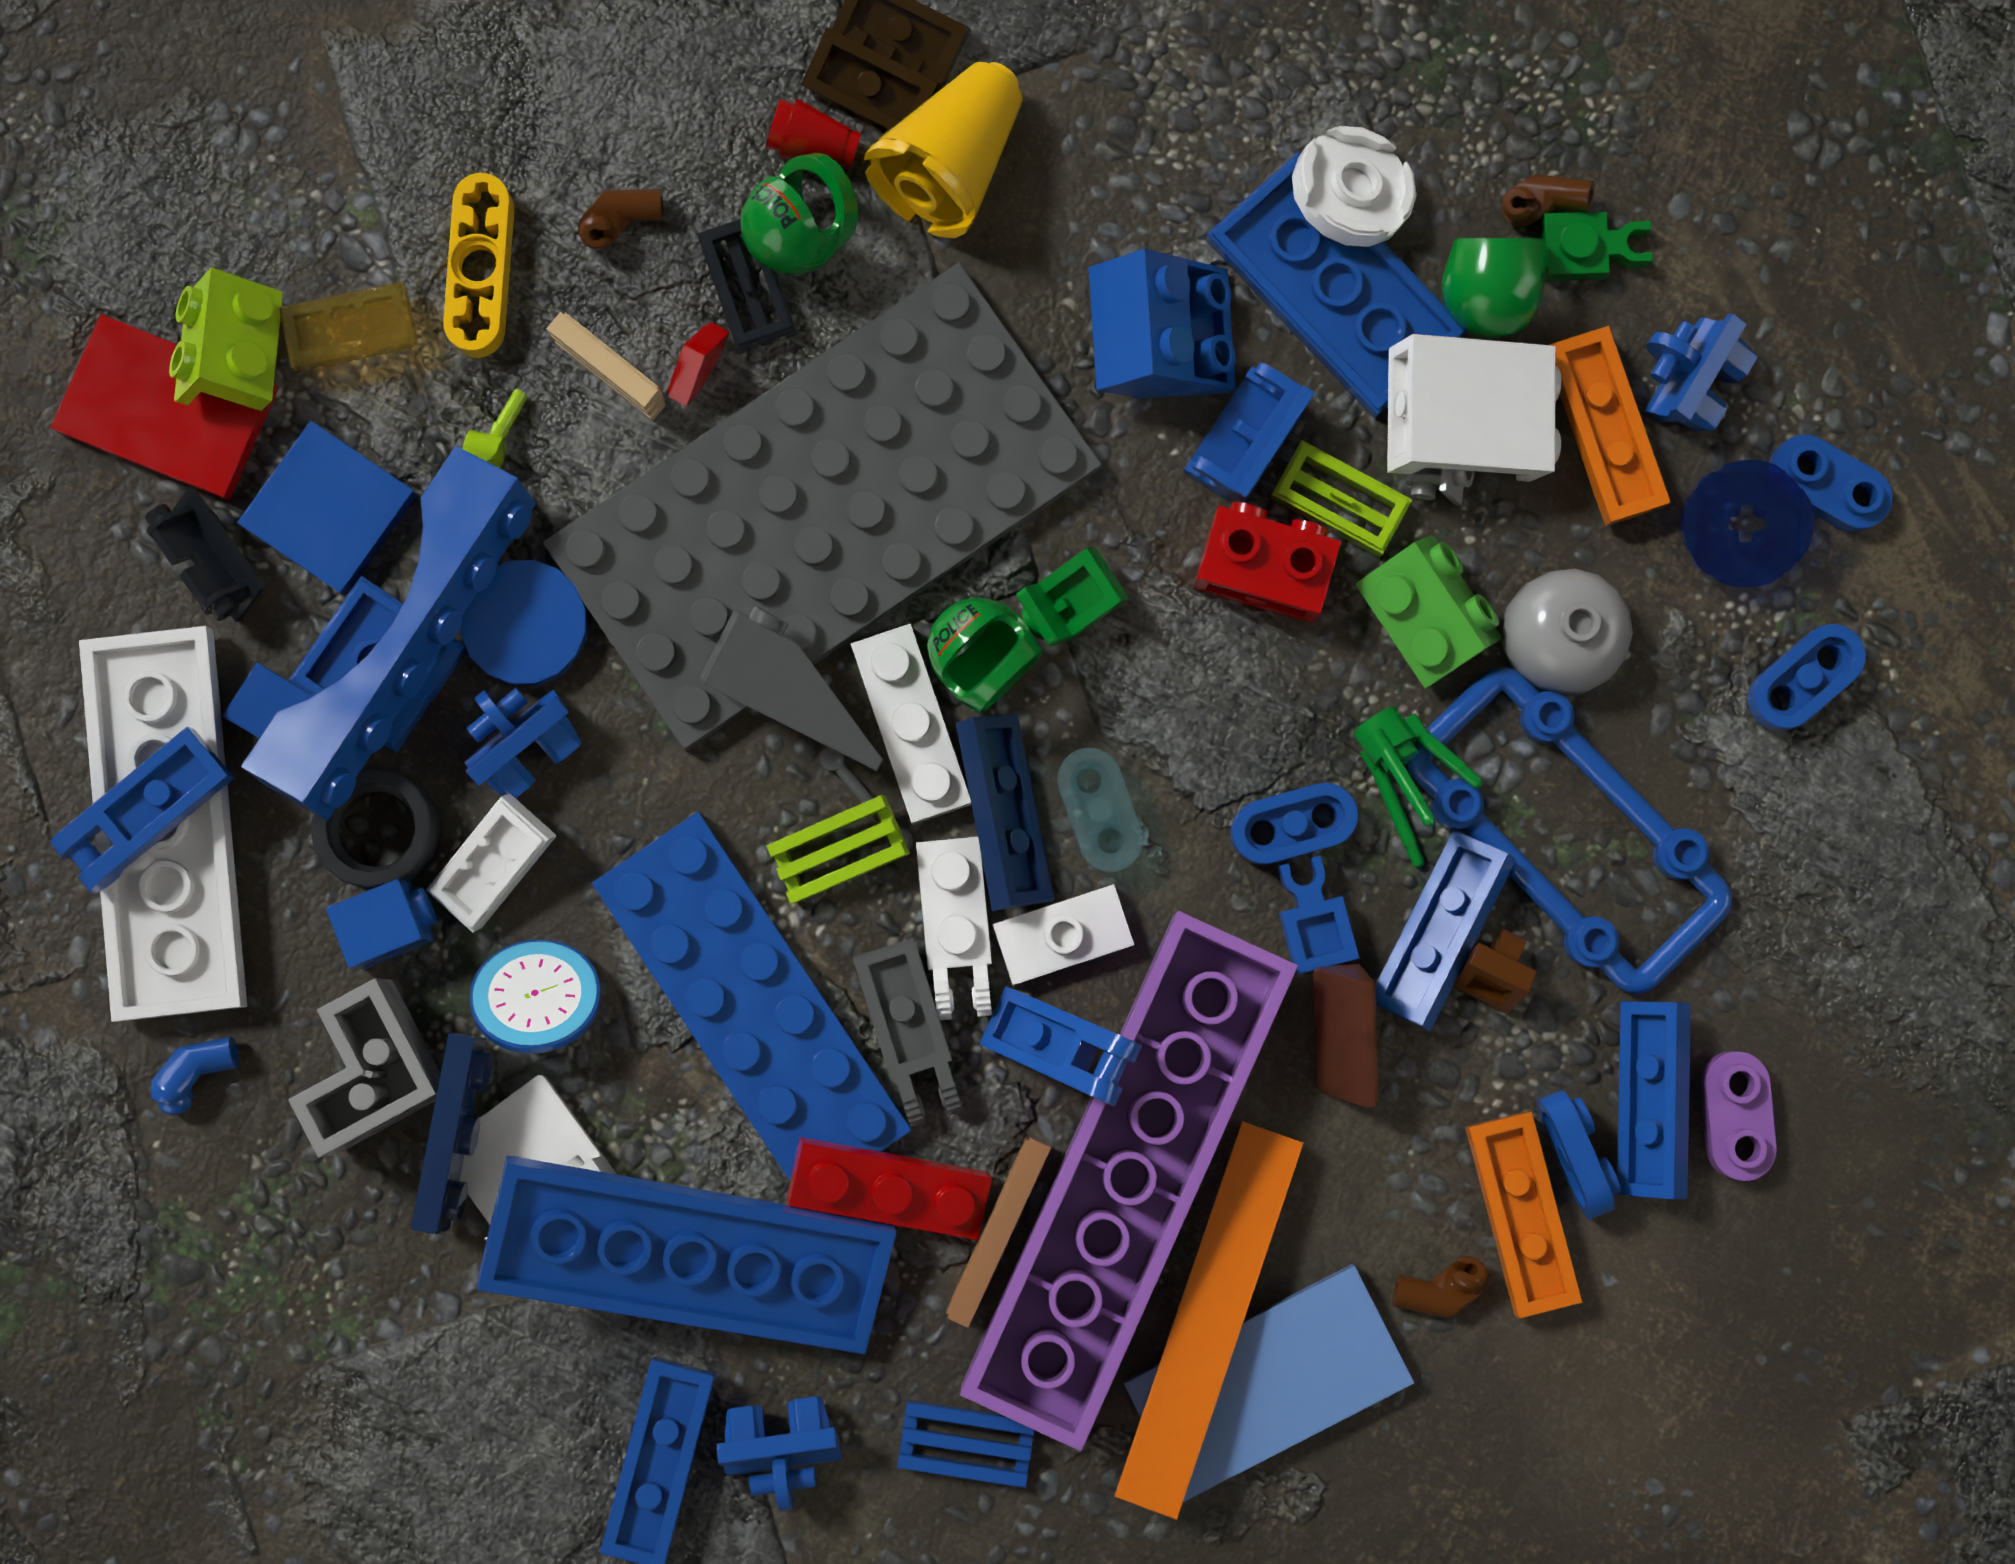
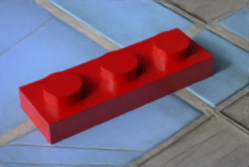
(888, 1188)

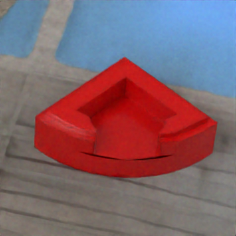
(696, 362)

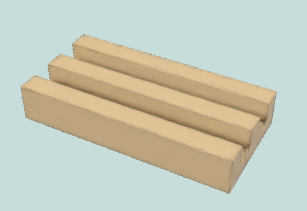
(607, 365)

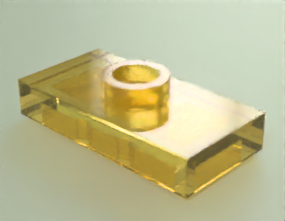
(349, 327)

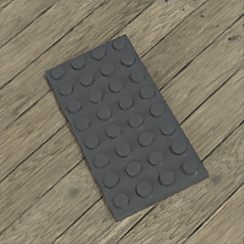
(826, 497)

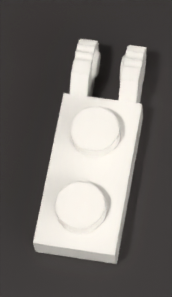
(955, 918)

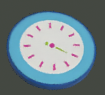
(535, 996)

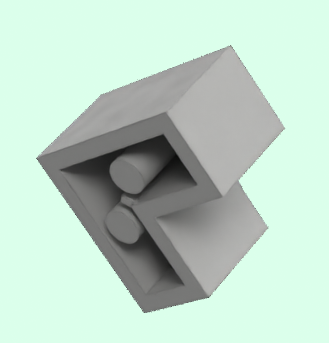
(385, 1071)

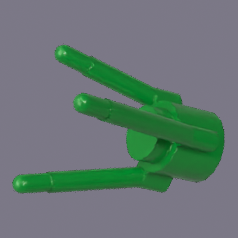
(1386, 748)

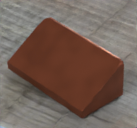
(1346, 1033)

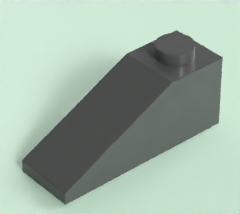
(776, 678)

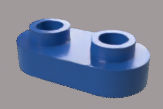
(1833, 483)
(1804, 679)
(1292, 823)
(1588, 1177)

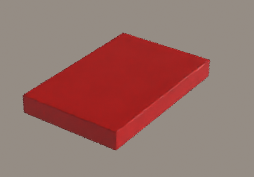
(128, 409)

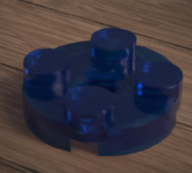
(1770, 551)

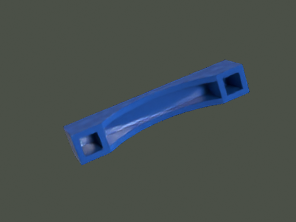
(323, 742)

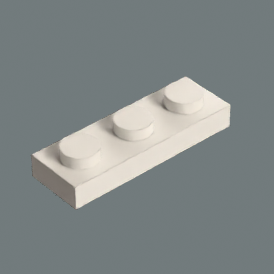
(911, 724)

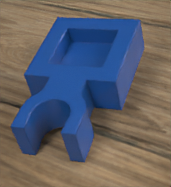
(1317, 929)

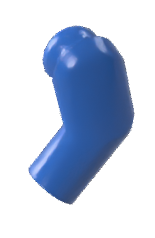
(184, 1067)

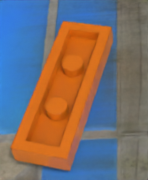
(1608, 427)
(1523, 1214)

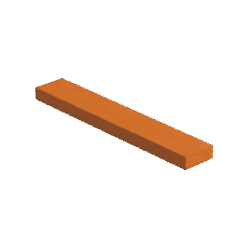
(1208, 1320)

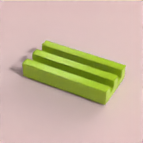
(1327, 518)
(789, 869)

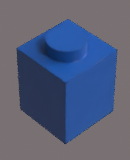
(382, 923)

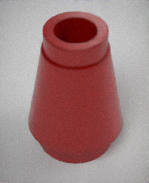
(805, 130)

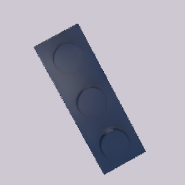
(1004, 811)
(451, 1133)

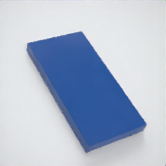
(1331, 295)

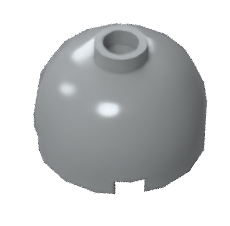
(1567, 631)

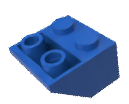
(1161, 326)

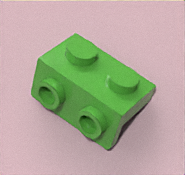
(1430, 609)

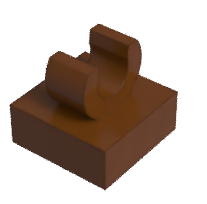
(1495, 974)

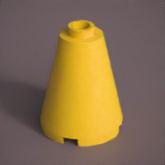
(947, 150)

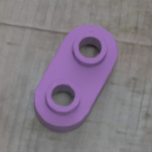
(1733, 1117)

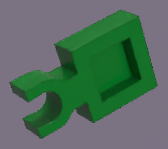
(1583, 246)

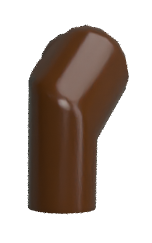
(1544, 194)
(615, 211)
(1444, 1294)

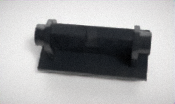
(221, 576)

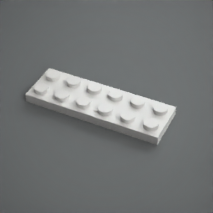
(175, 908)

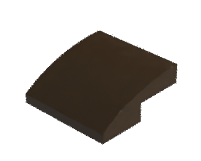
(885, 57)

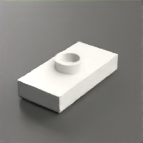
(491, 862)
(1063, 934)

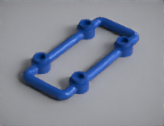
(1676, 852)

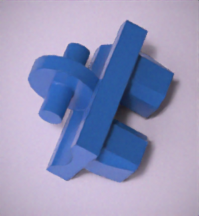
(1689, 366)
(497, 759)
(751, 1451)

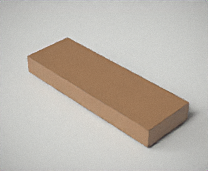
(997, 1231)

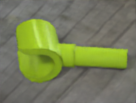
(493, 446)

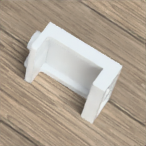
(1472, 406)

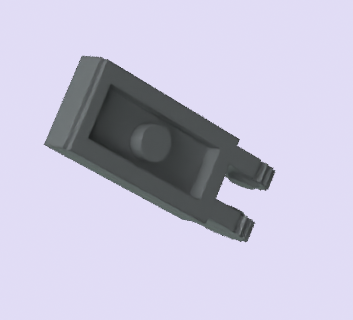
(907, 1023)

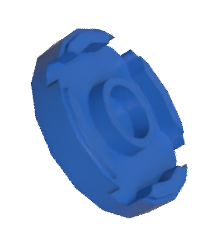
(526, 624)

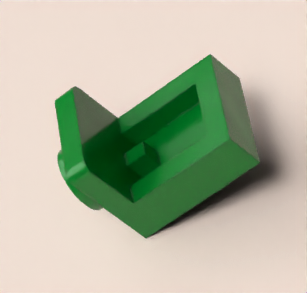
(1071, 598)

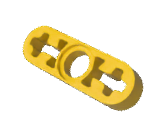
(498, 222)

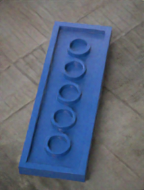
(747, 996)
(684, 1255)

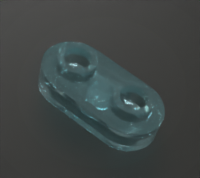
(1099, 811)

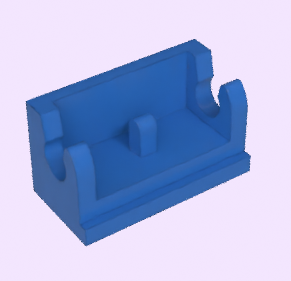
(1249, 433)

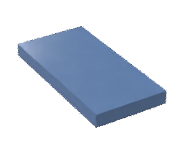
(1293, 1376)

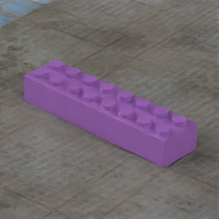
(1127, 1183)

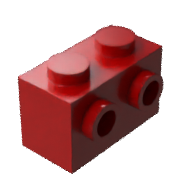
(1267, 562)

